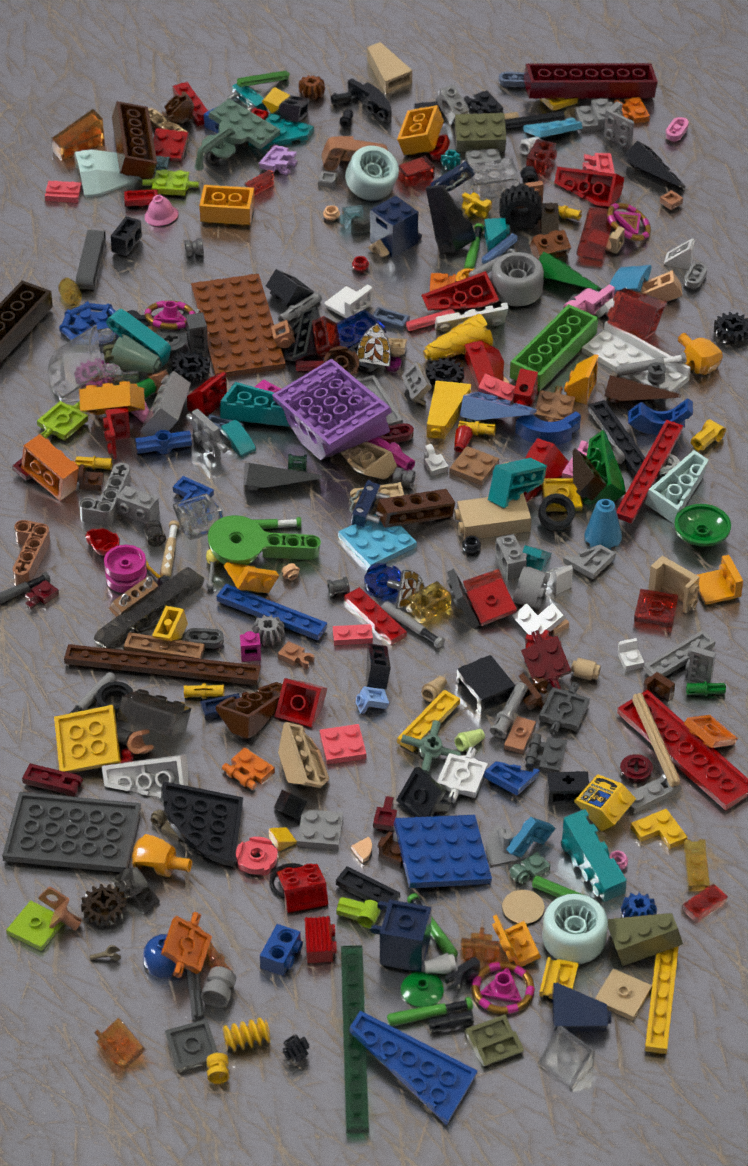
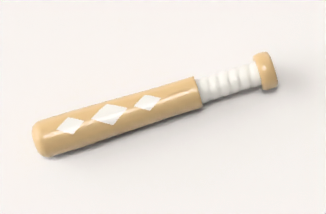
(168, 557)

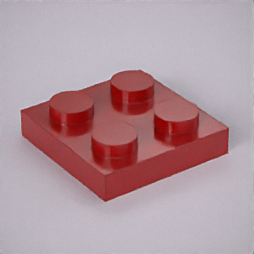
(170, 143)

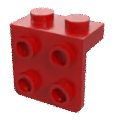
(117, 428)

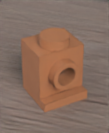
(286, 338)

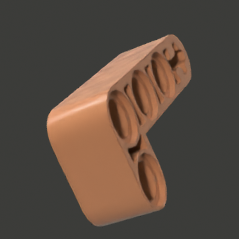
(342, 149)
(36, 542)

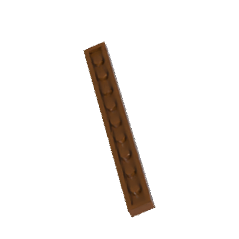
(162, 664)

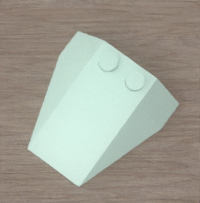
(101, 172)

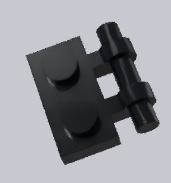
(483, 103)

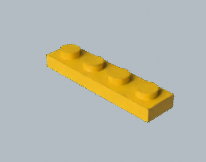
(437, 710)

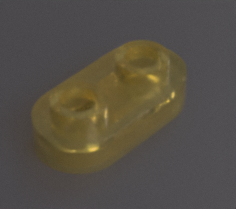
(70, 292)

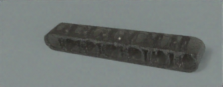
(149, 608)

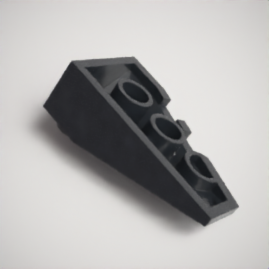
(647, 160)
(449, 224)

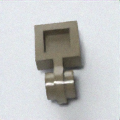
(158, 818)

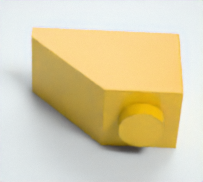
(171, 624)

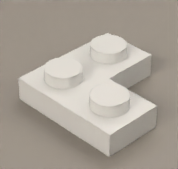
(546, 620)

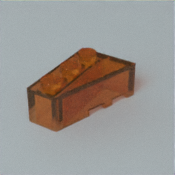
(83, 134)

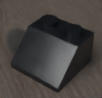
(288, 288)

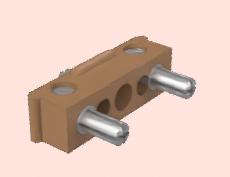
(133, 595)

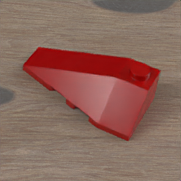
(483, 360)
(549, 455)

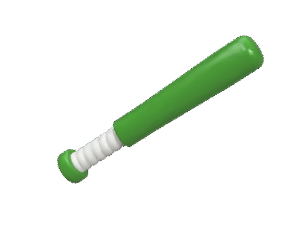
(275, 523)

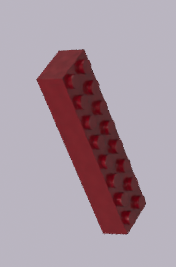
(590, 80)

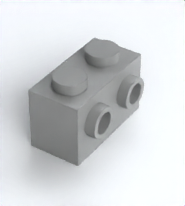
(137, 505)

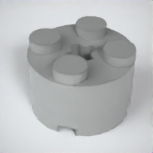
(531, 587)

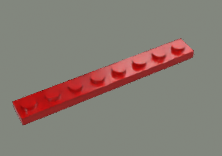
(649, 471)

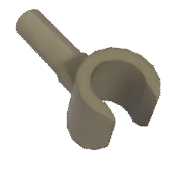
(110, 952)

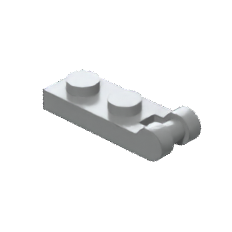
(652, 794)

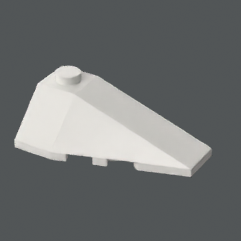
(147, 775)

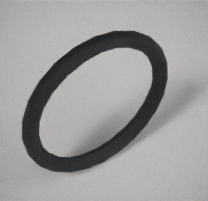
(271, 880)

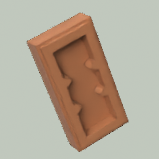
(519, 735)

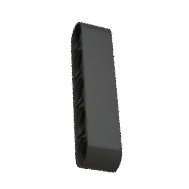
(90, 259)

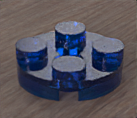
(375, 573)

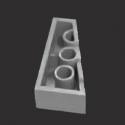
(167, 404)

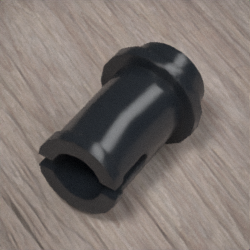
(340, 98)
(346, 120)

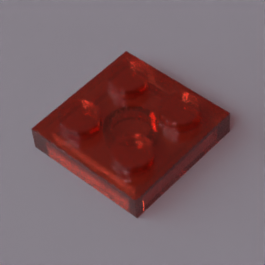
(656, 608)

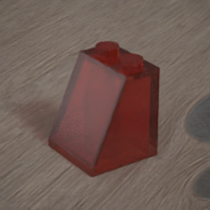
(636, 312)

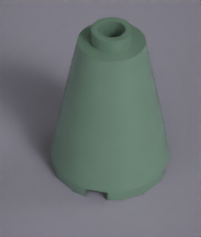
(134, 357)

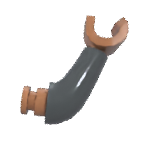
(134, 740)

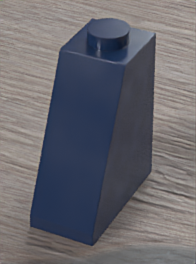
(578, 1011)

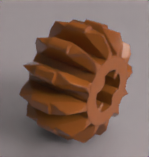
(311, 87)

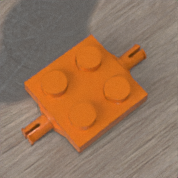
(186, 944)

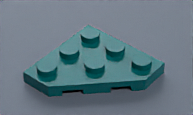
(289, 131)

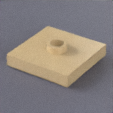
(624, 994)

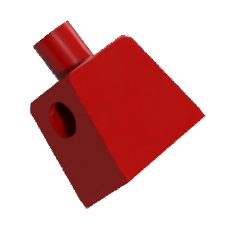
(526, 396)

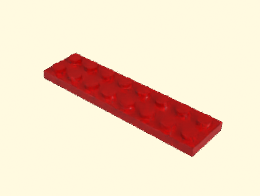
(689, 753)

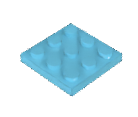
(376, 543)

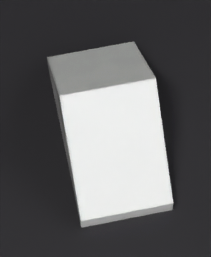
(681, 256)
(560, 578)

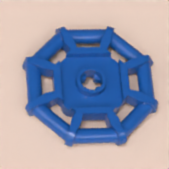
(85, 319)

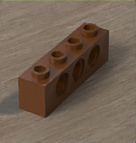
(415, 508)

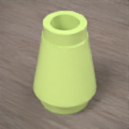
(468, 739)

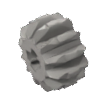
(269, 629)

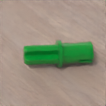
(705, 688)

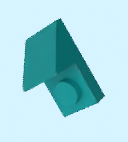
(536, 557)

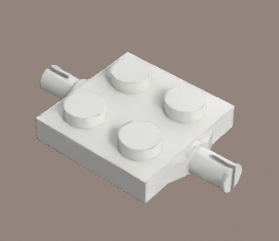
(462, 775)

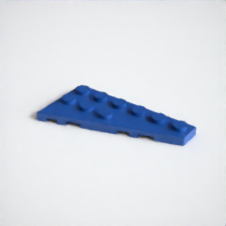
(423, 1069)

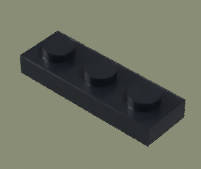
(365, 886)

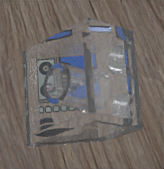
(197, 515)

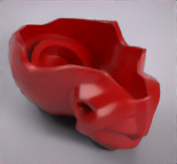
(102, 540)

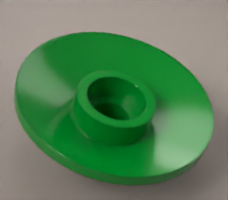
(425, 995)

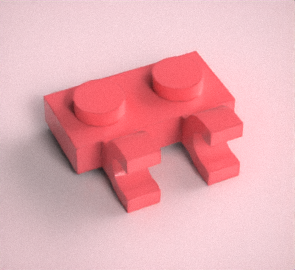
(602, 162)

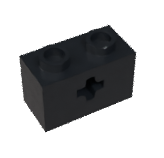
(565, 786)

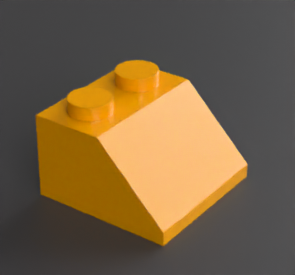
(583, 380)

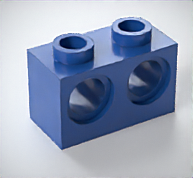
(280, 950)

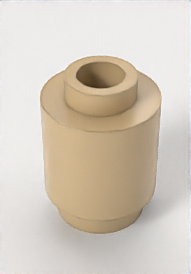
(585, 669)

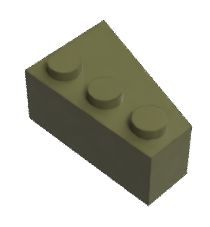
(643, 936)

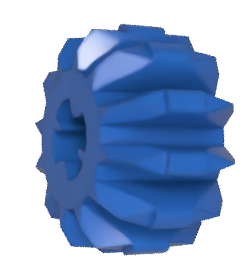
(638, 906)

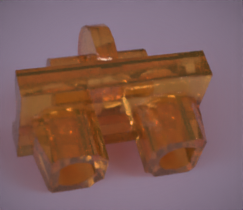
(480, 943)

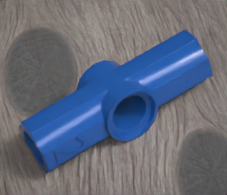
(163, 442)

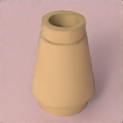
(433, 688)

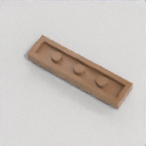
(148, 644)

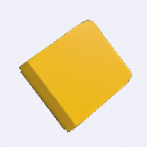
(281, 838)

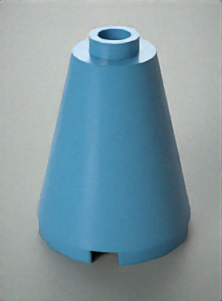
(604, 525)

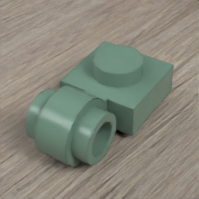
(531, 866)

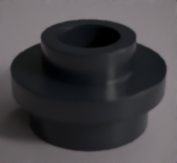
(471, 544)

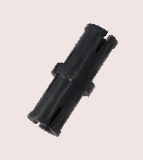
(451, 1021)

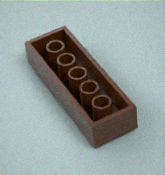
(134, 140)

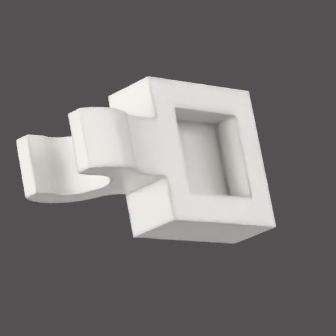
(434, 463)

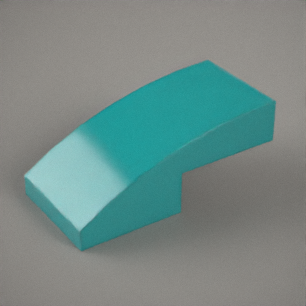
(239, 438)

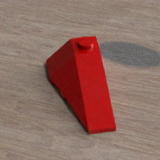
(593, 186)
(466, 293)

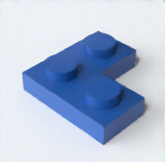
(189, 488)

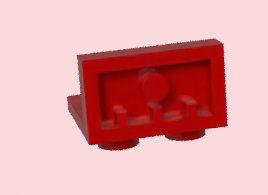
(303, 887)

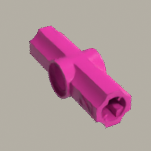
(401, 459)

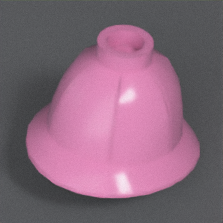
(160, 212)

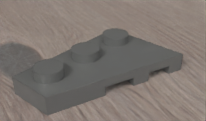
(460, 597)

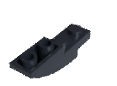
(373, 98)

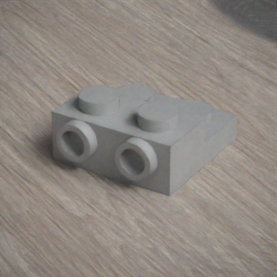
(594, 115)

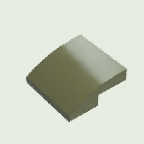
(494, 1040)

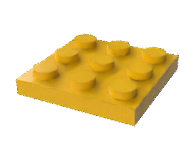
(87, 739)

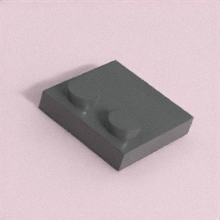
(190, 1045)

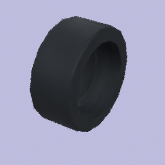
(558, 499)
(111, 689)

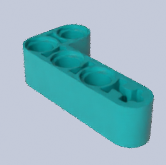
(124, 323)

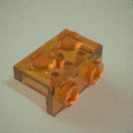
(121, 1043)

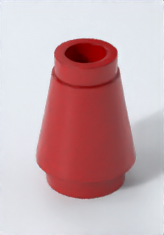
(462, 438)

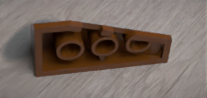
(627, 389)
(251, 711)

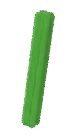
(263, 78)

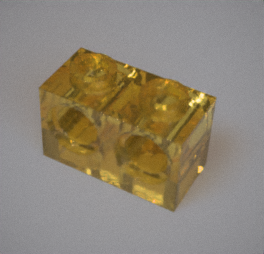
(428, 602)

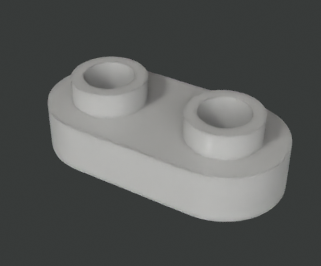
(695, 275)

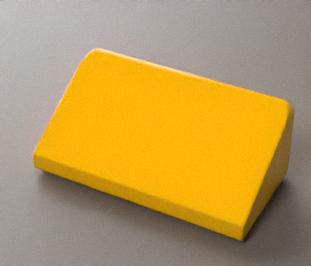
(274, 99)

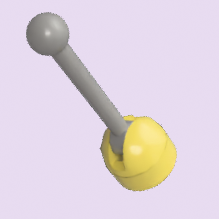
(212, 561)

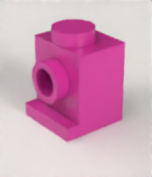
(250, 641)

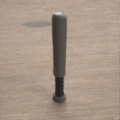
(23, 587)

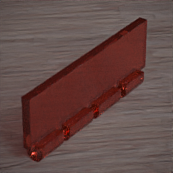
(594, 235)

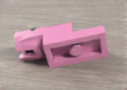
(590, 300)

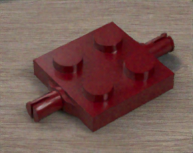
(546, 659)

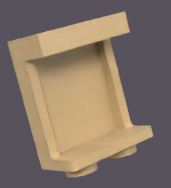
(675, 579)

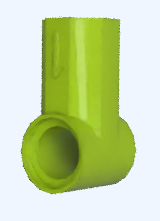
(364, 913)

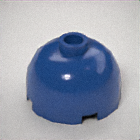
(153, 959)

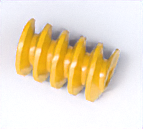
(245, 1034)

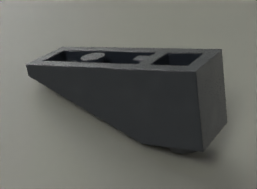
(377, 666)

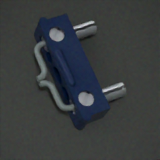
(455, 176)
(365, 504)

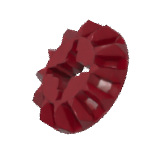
(644, 765)

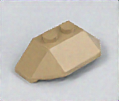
(301, 758)

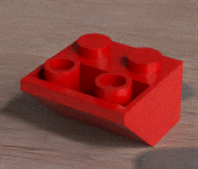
(208, 395)

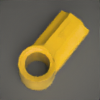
(710, 432)

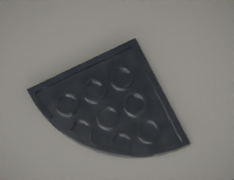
(204, 820)

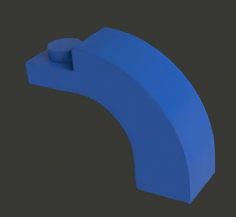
(651, 421)
(557, 432)

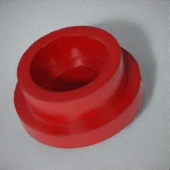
(360, 263)

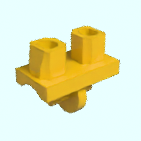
(473, 205)

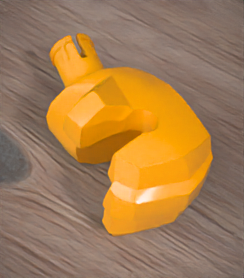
(701, 354)
(158, 854)

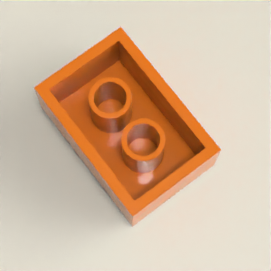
(50, 467)

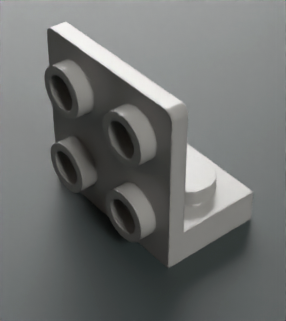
(618, 127)

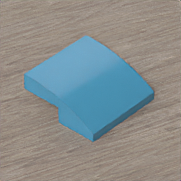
(631, 277)

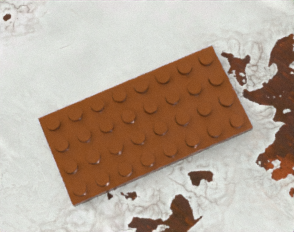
(238, 325)

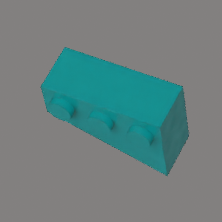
(515, 478)

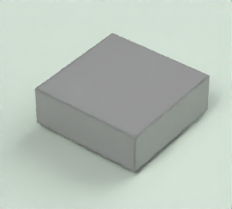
(328, 179)

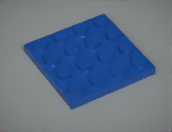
(442, 851)

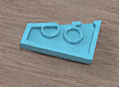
(552, 128)

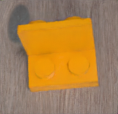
(721, 583)

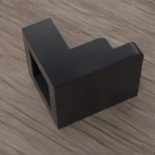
(290, 804)

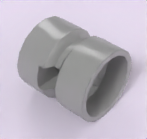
(218, 987)

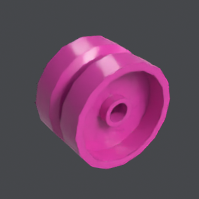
(124, 567)

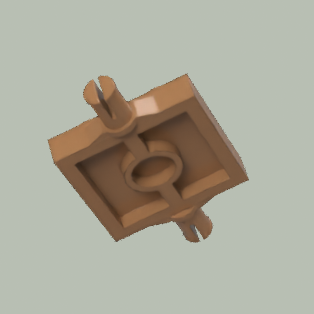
(554, 406)

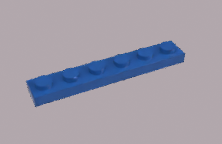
(260, 606)

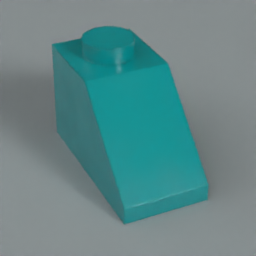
(495, 231)

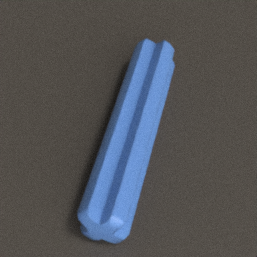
(500, 248)

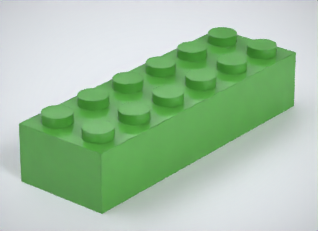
(556, 344)

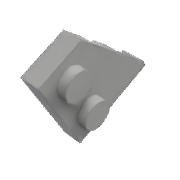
(591, 561)

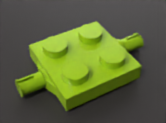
(171, 182)
(62, 420)

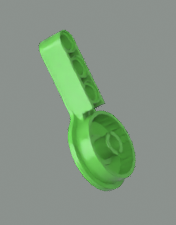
(242, 540)

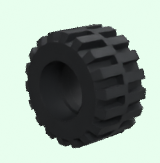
(517, 197)

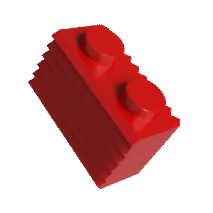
(319, 939)

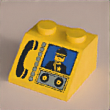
(605, 801)

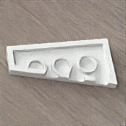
(492, 315)

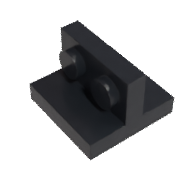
(422, 795)

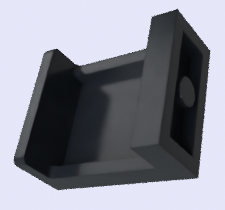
(486, 682)

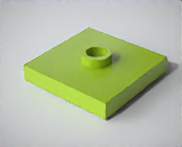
(33, 926)

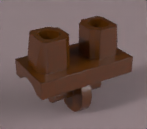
(538, 686)

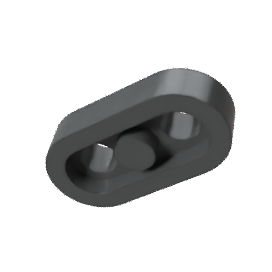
(209, 637)

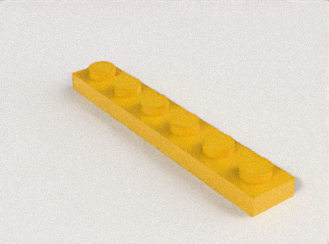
(661, 1001)

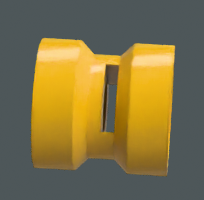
(217, 1068)

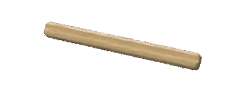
(656, 740)

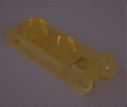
(696, 865)

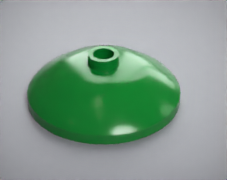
(702, 525)

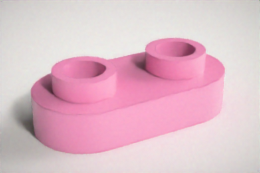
(677, 129)

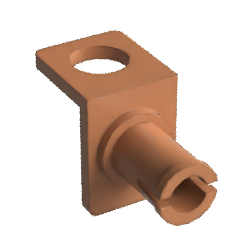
(60, 907)

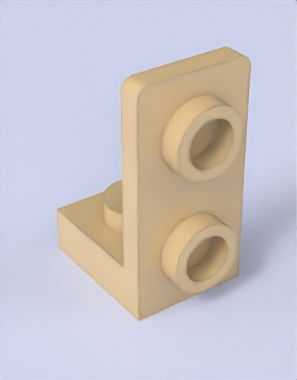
(616, 240)

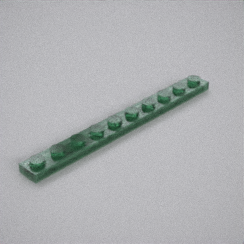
(354, 1051)

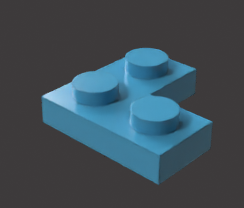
(532, 831)

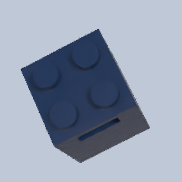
(394, 225)
(404, 934)

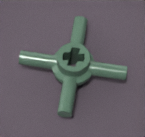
(429, 746)

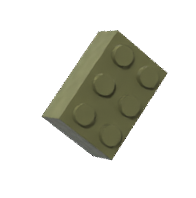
(480, 132)

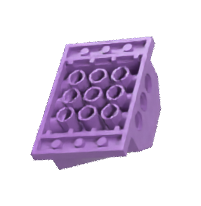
(332, 410)

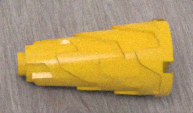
(453, 342)

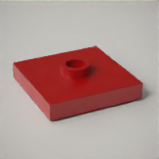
(491, 602)

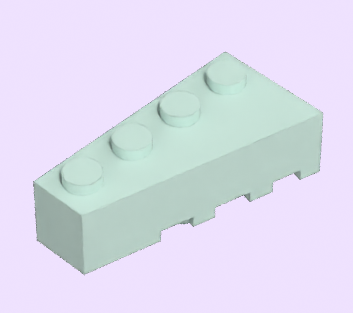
(677, 486)

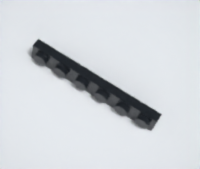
(617, 434)

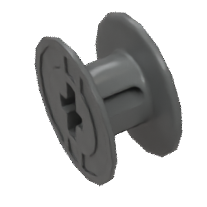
(177, 341)

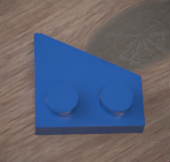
(510, 776)

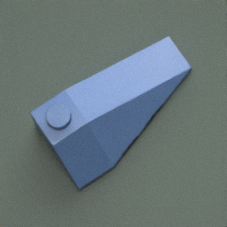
(486, 406)

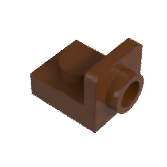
(90, 480)
(661, 685)
(390, 850)

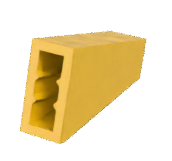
(445, 407)

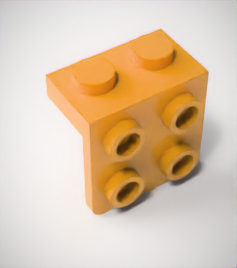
(251, 578)
(517, 942)

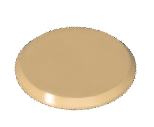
(523, 906)

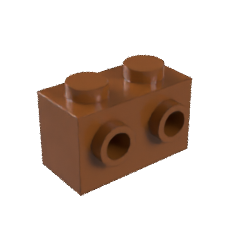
(554, 243)

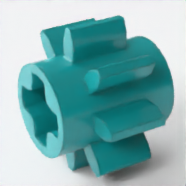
(450, 159)

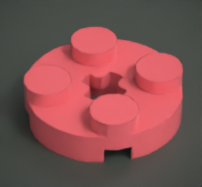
(260, 865)

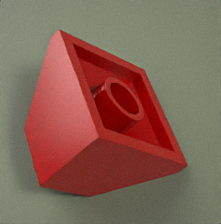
(300, 702)

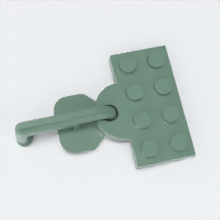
(235, 127)

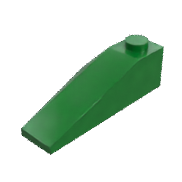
(561, 272)
(604, 461)

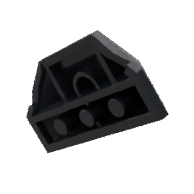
(304, 345)

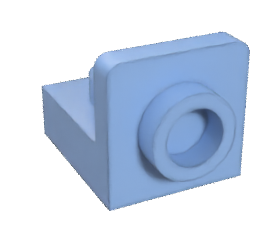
(371, 698)

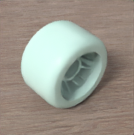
(372, 173)
(575, 928)

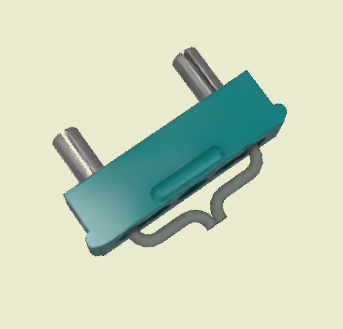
(248, 97)

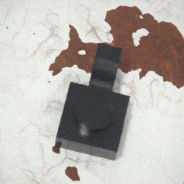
(465, 973)

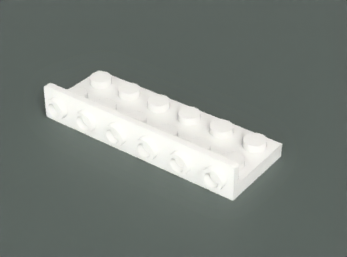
(620, 348)

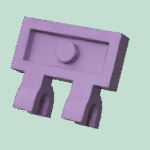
(276, 159)

